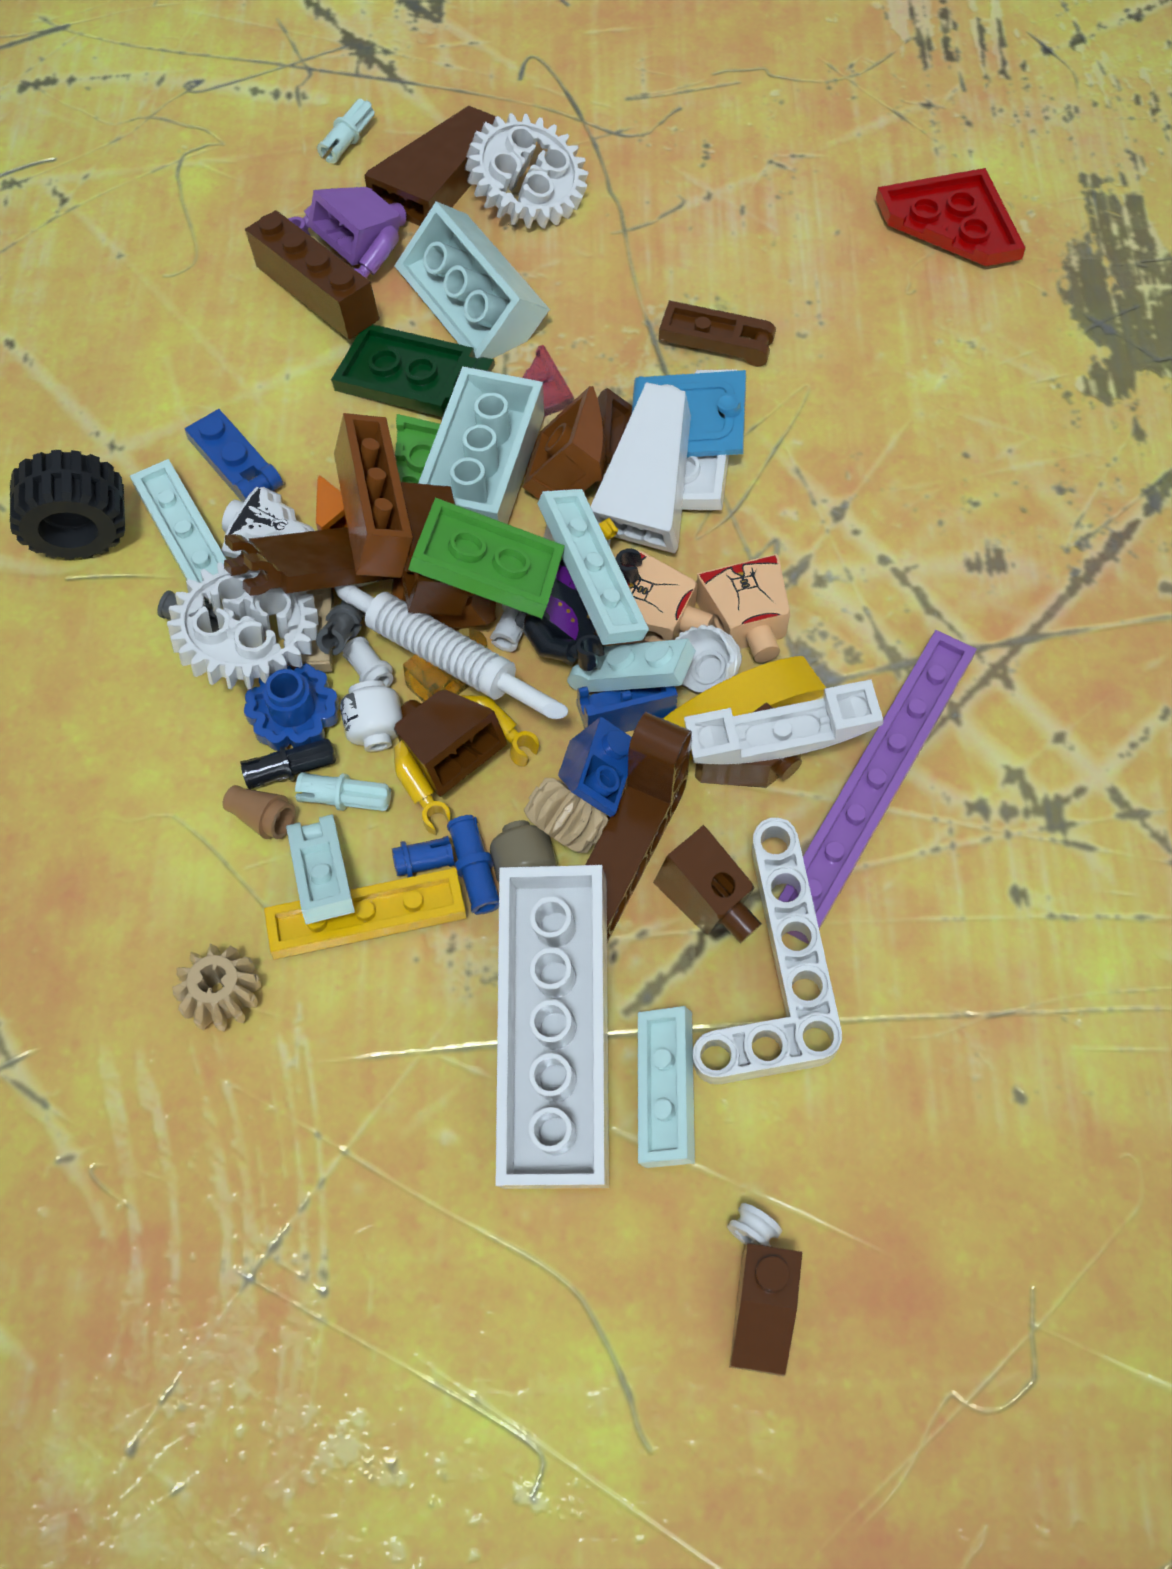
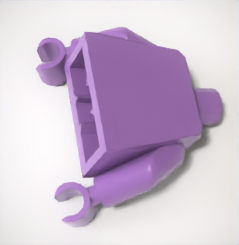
(355, 225)

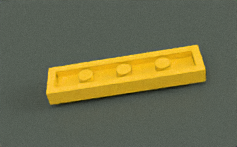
(378, 912)

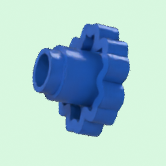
(292, 707)

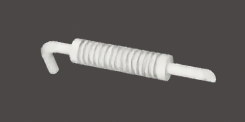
(447, 649)

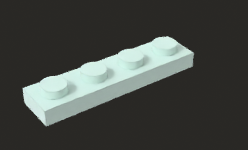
(178, 520)
(593, 567)

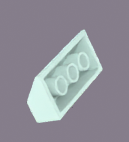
(470, 284)
(486, 441)

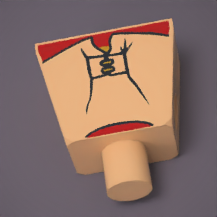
(666, 601)
(748, 603)

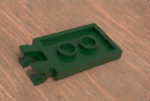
(405, 369)

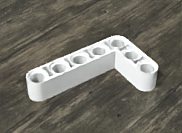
(790, 967)

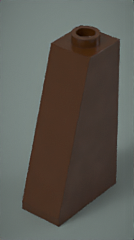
(429, 166)

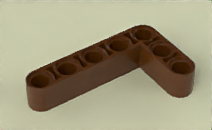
(654, 788)

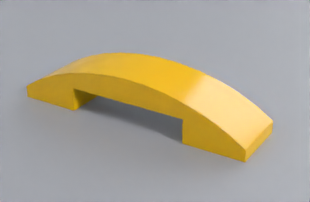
(776, 682)

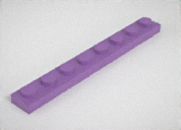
(881, 772)

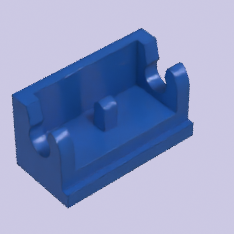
(625, 707)

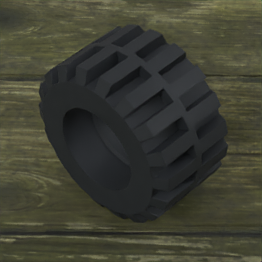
(67, 505)

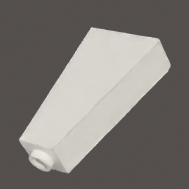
(648, 471)

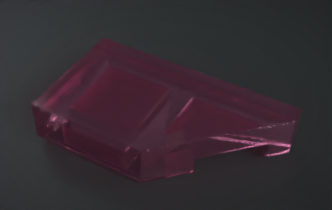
(555, 390)

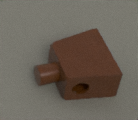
(708, 886)

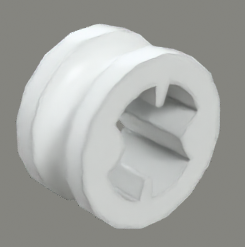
(754, 1226)

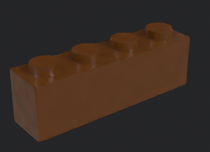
(313, 274)

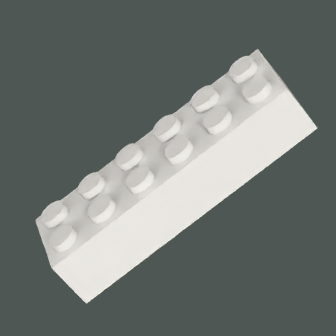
(552, 1028)

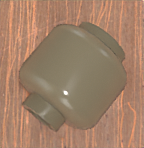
(521, 847)

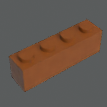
(372, 496)

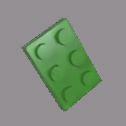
(487, 558)

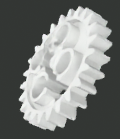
(502, 156)
(241, 627)

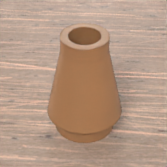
(260, 811)

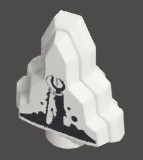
(259, 516)

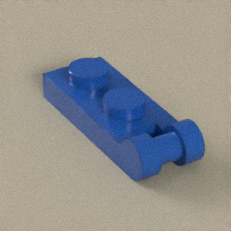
(232, 455)

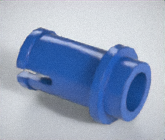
(422, 856)

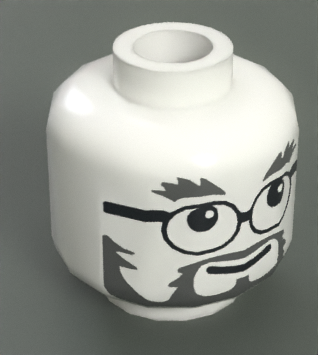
(371, 715)

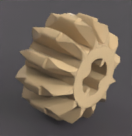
(565, 816)
(200, 1000)

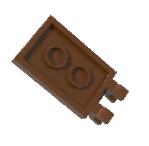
(296, 561)

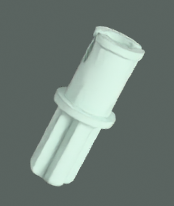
(346, 130)
(342, 792)

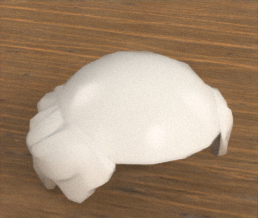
(715, 657)

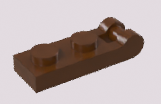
(717, 332)

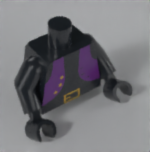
(566, 627)

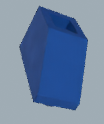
(597, 765)

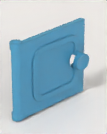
(707, 397)

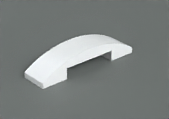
(785, 730)

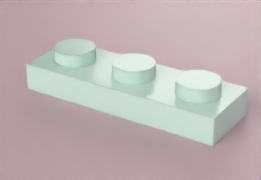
(665, 1088)

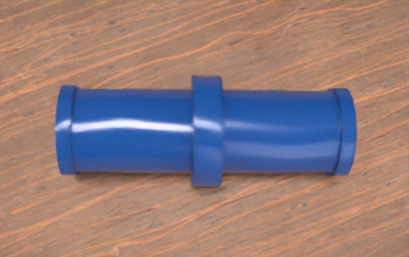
(474, 864)

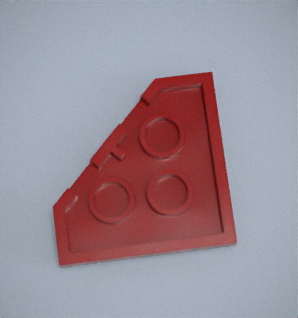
(956, 214)

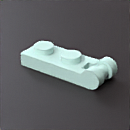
(636, 666)
(319, 870)

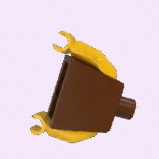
(448, 741)

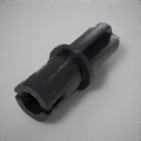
(287, 763)

